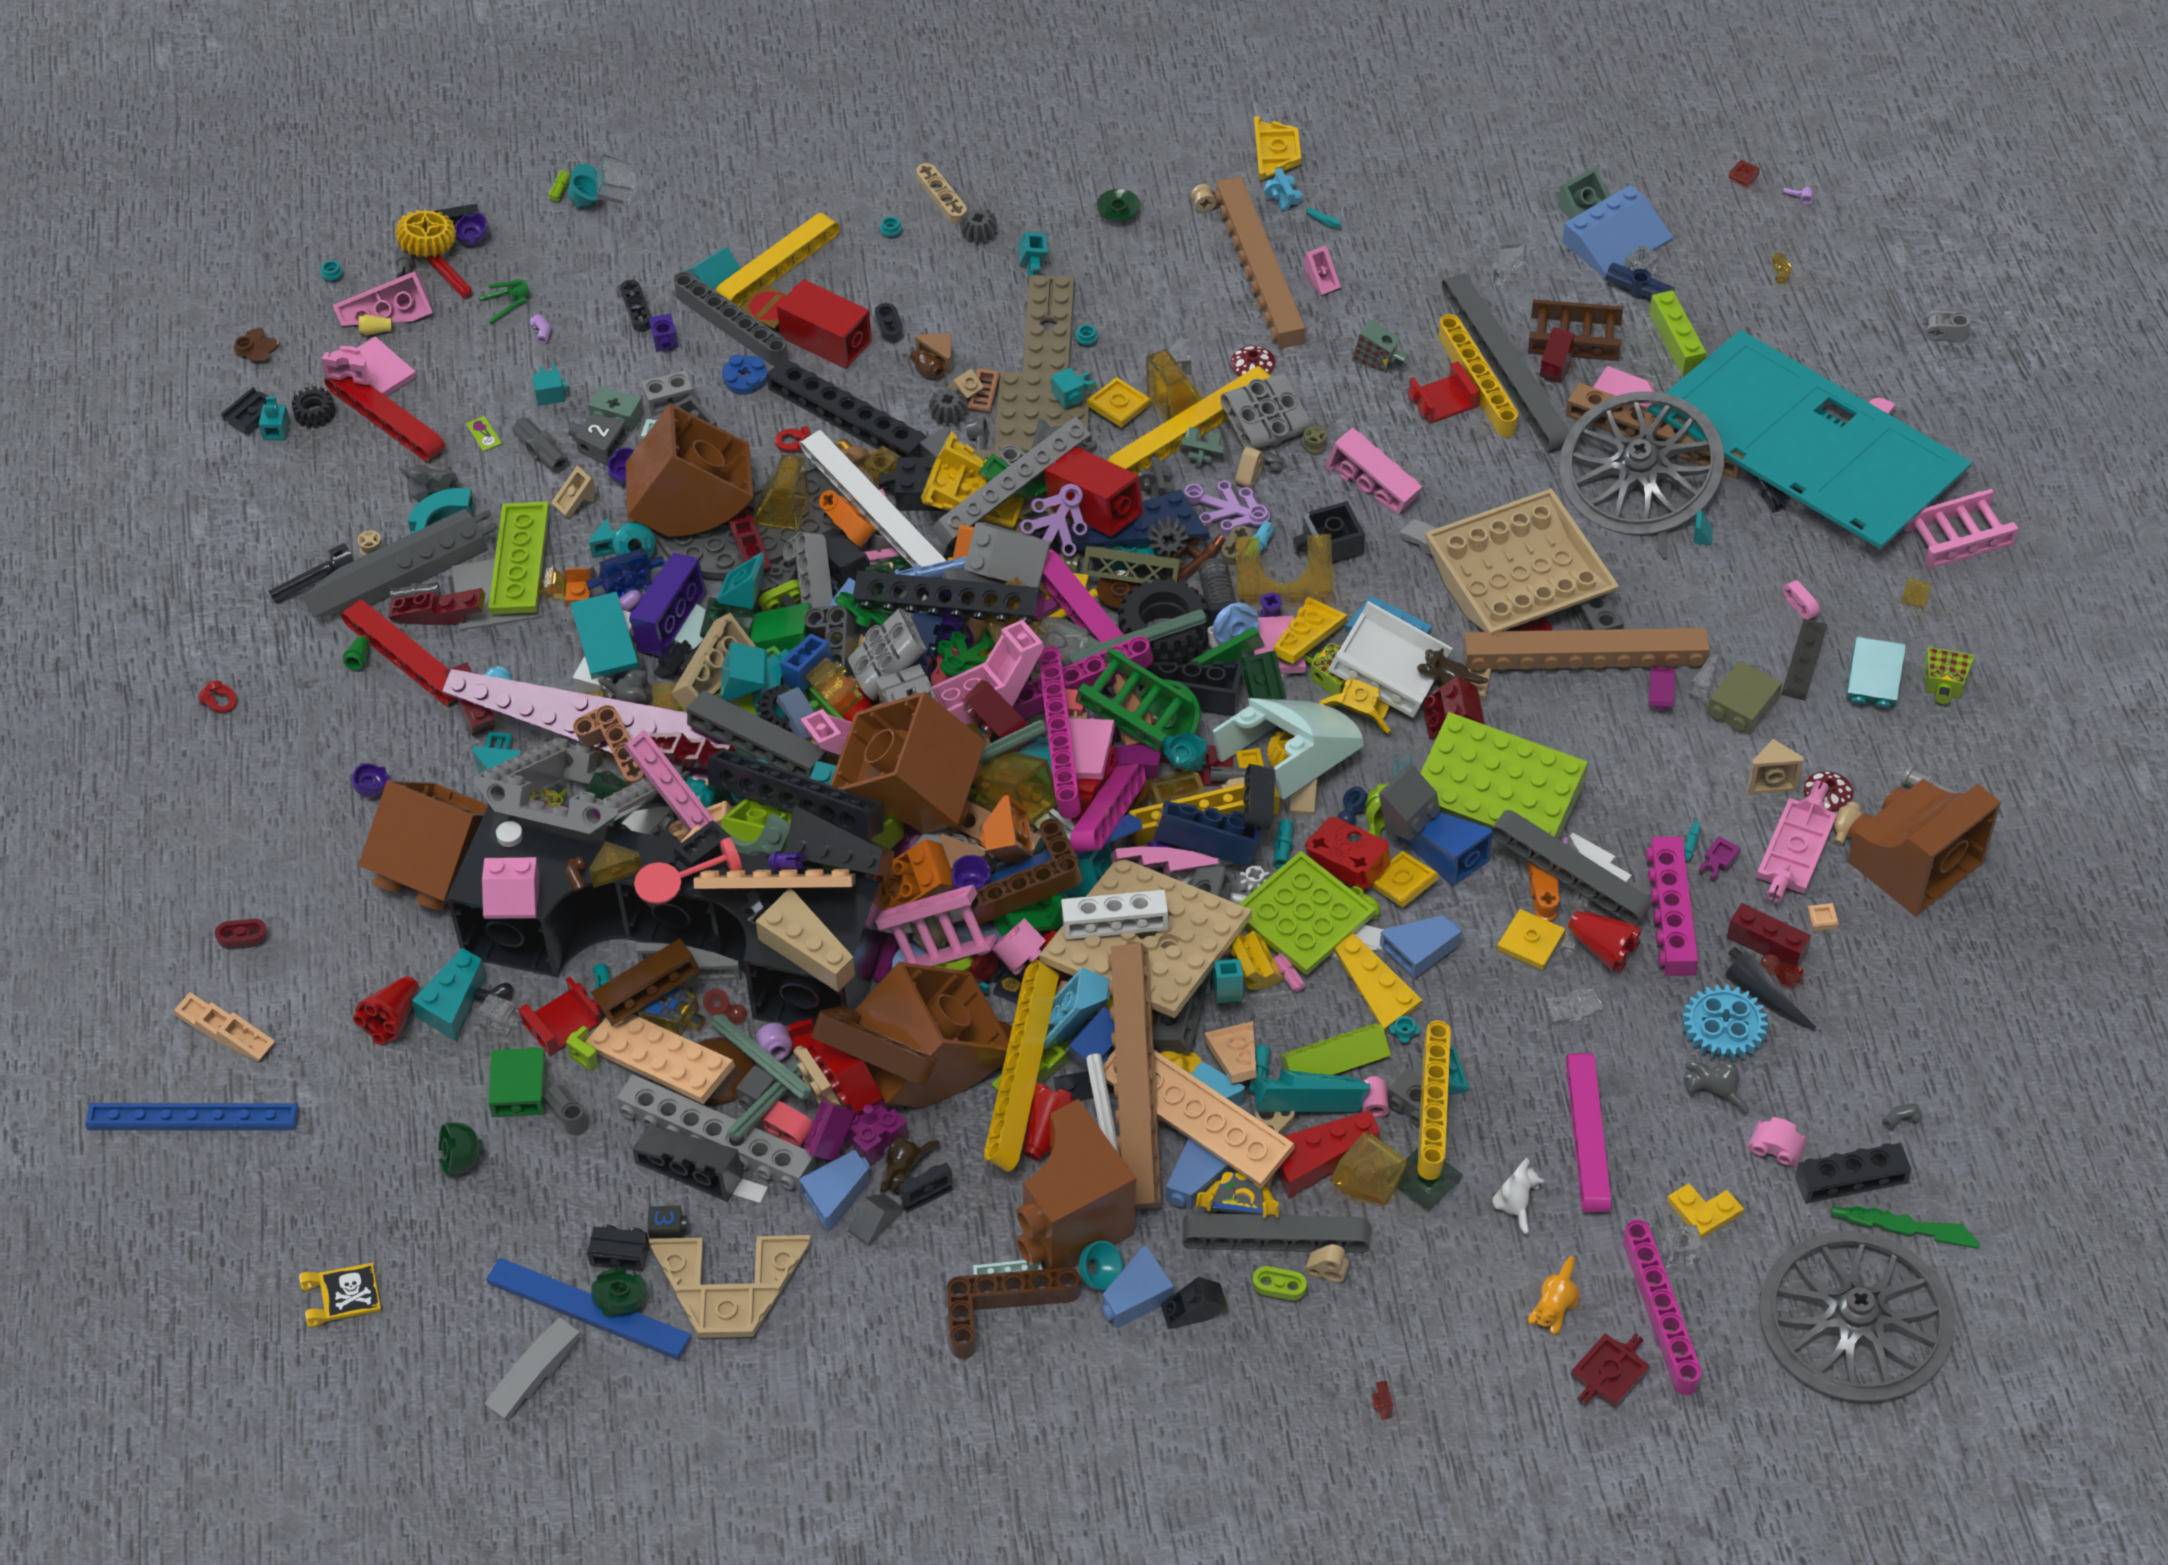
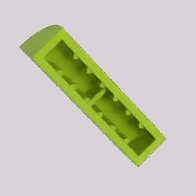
(1339, 1052)

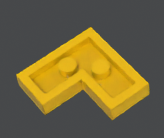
(1706, 1215)

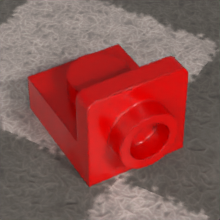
(801, 1035)

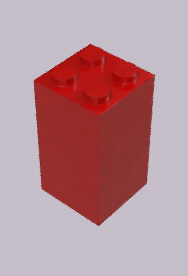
(824, 323)
(1108, 491)

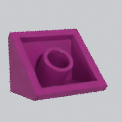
(828, 1130)

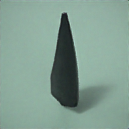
(1753, 977)

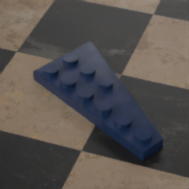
(1137, 531)

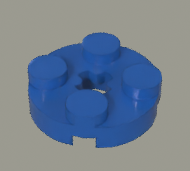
(744, 364)

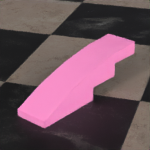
(1172, 860)

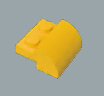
(1256, 961)

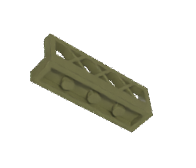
(1127, 556)

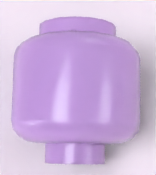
(775, 1040)

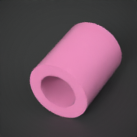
(1376, 1098)

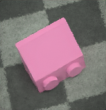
(510, 887)

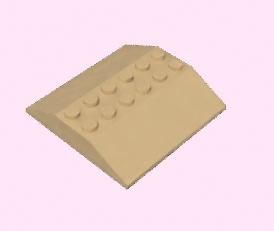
(1518, 562)

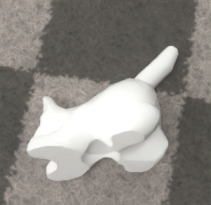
(1514, 1193)

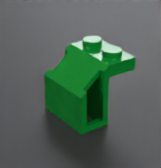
(1042, 915)

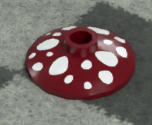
(1251, 357)
(1839, 790)

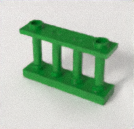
(1132, 721)

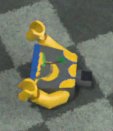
(1238, 1196)

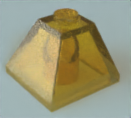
(1369, 1170)

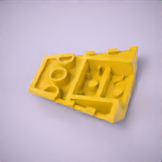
(957, 477)

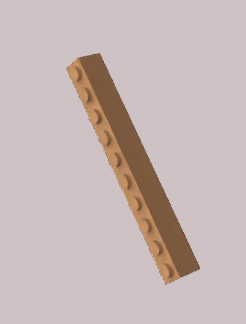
(1259, 263)
(1586, 648)
(1135, 1070)

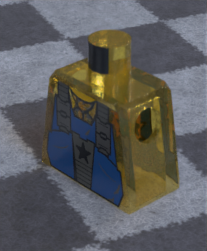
(674, 1011)

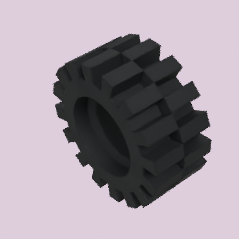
(315, 416)
(766, 706)

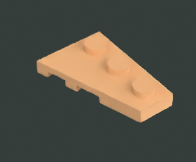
(1234, 1051)

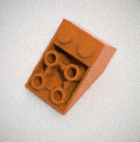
(916, 875)

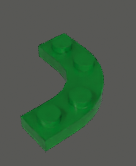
(995, 465)

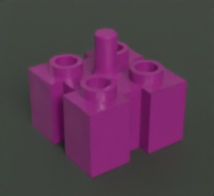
(874, 1130)

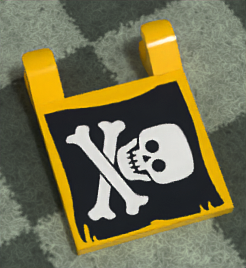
(344, 1293)

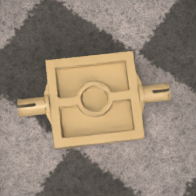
(814, 1077)

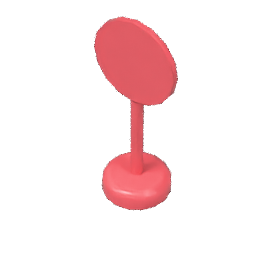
(662, 882)

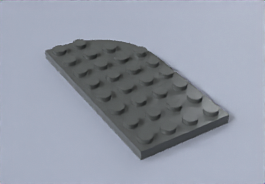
(717, 548)

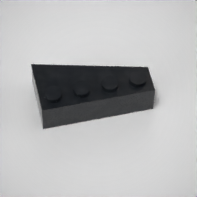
(1214, 685)
(834, 845)
(690, 1160)

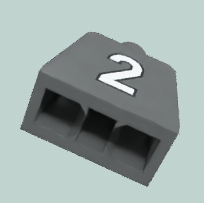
(599, 437)

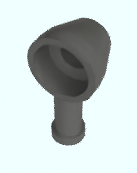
(978, 430)

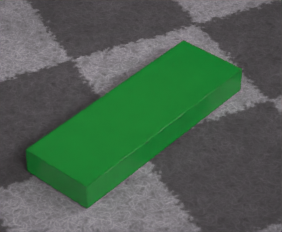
(1233, 648)

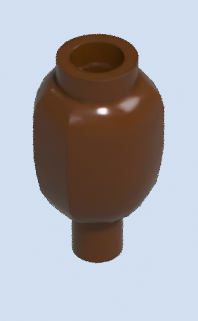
(928, 365)

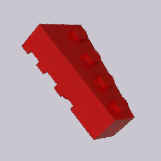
(846, 1076)
(1320, 1150)

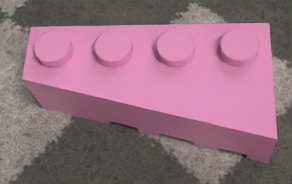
(1372, 471)

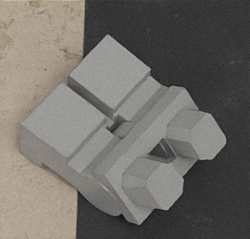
(913, 682)

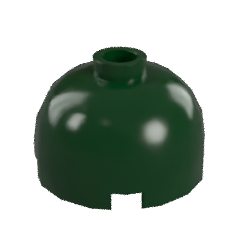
(459, 1148)

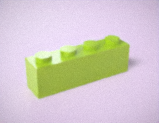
(1676, 331)

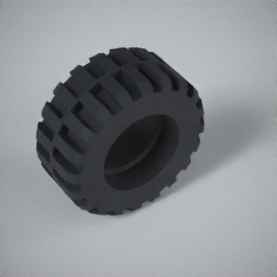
(1170, 601)

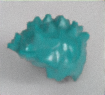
(1186, 751)

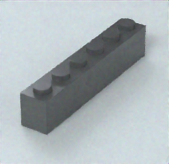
(753, 734)

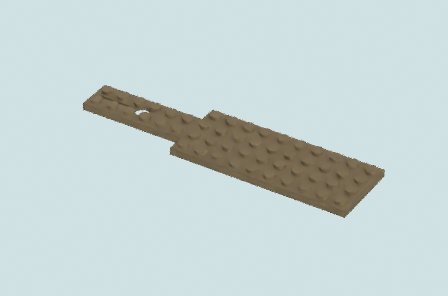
(1027, 394)

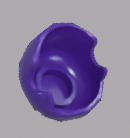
(472, 229)
(617, 465)
(369, 780)
(970, 871)

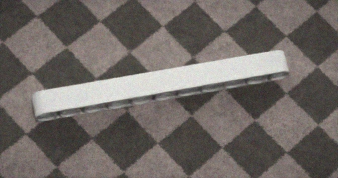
(869, 501)

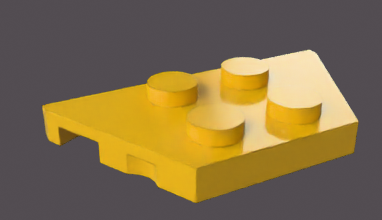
(1276, 147)

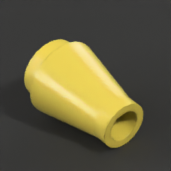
(373, 324)

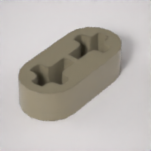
(1230, 543)

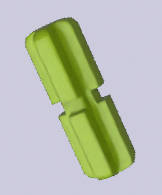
(558, 187)

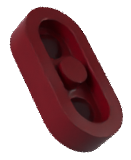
(241, 933)

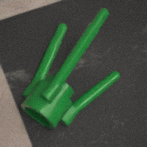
(515, 289)

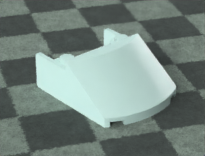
(1319, 743)

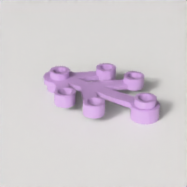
(1252, 515)
(1057, 520)

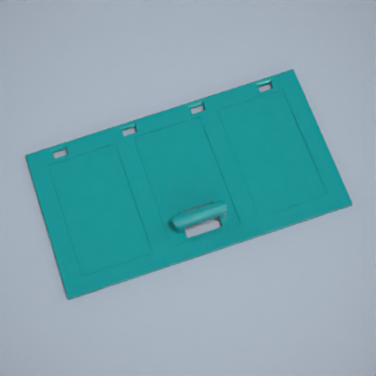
(1774, 417)

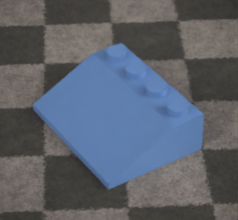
(1615, 230)

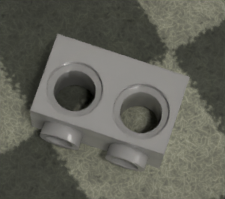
(665, 390)

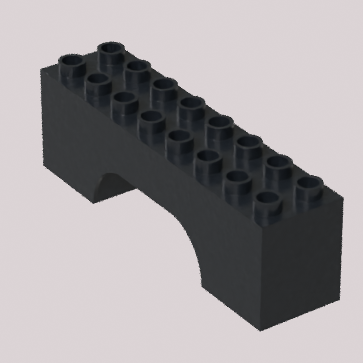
(699, 917)

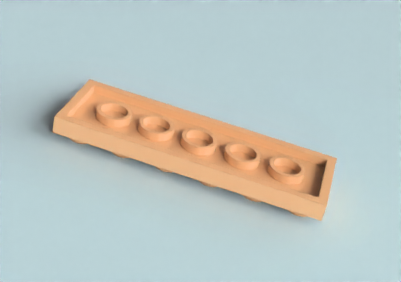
(785, 879)
(662, 1056)

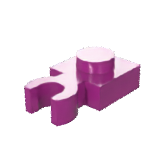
(1719, 855)

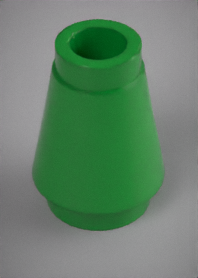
(356, 654)

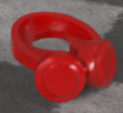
(797, 434)
(220, 689)

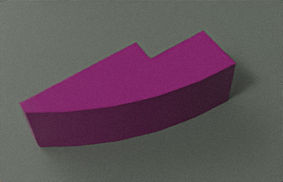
(1140, 754)

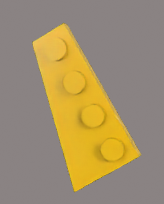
(1309, 628)
(1381, 988)

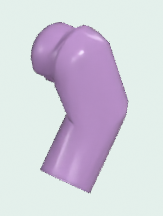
(543, 326)
(630, 600)

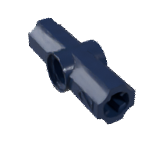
(1637, 281)

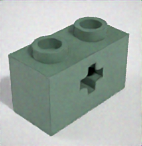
(617, 405)

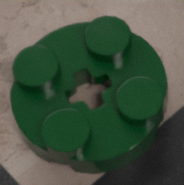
(612, 1303)

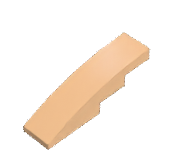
(223, 1027)

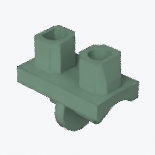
(1212, 446)

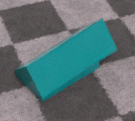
(1309, 1093)

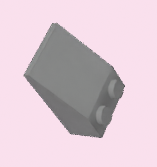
(1006, 554)

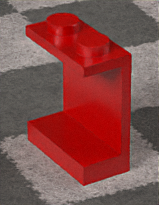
(1445, 396)
(561, 1017)

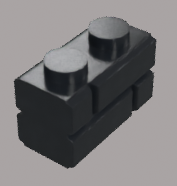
(618, 1248)

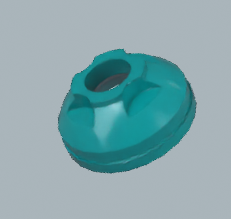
(631, 531)
(1107, 1262)

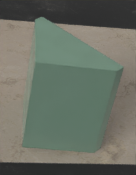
(1582, 193)

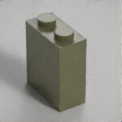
(1744, 697)

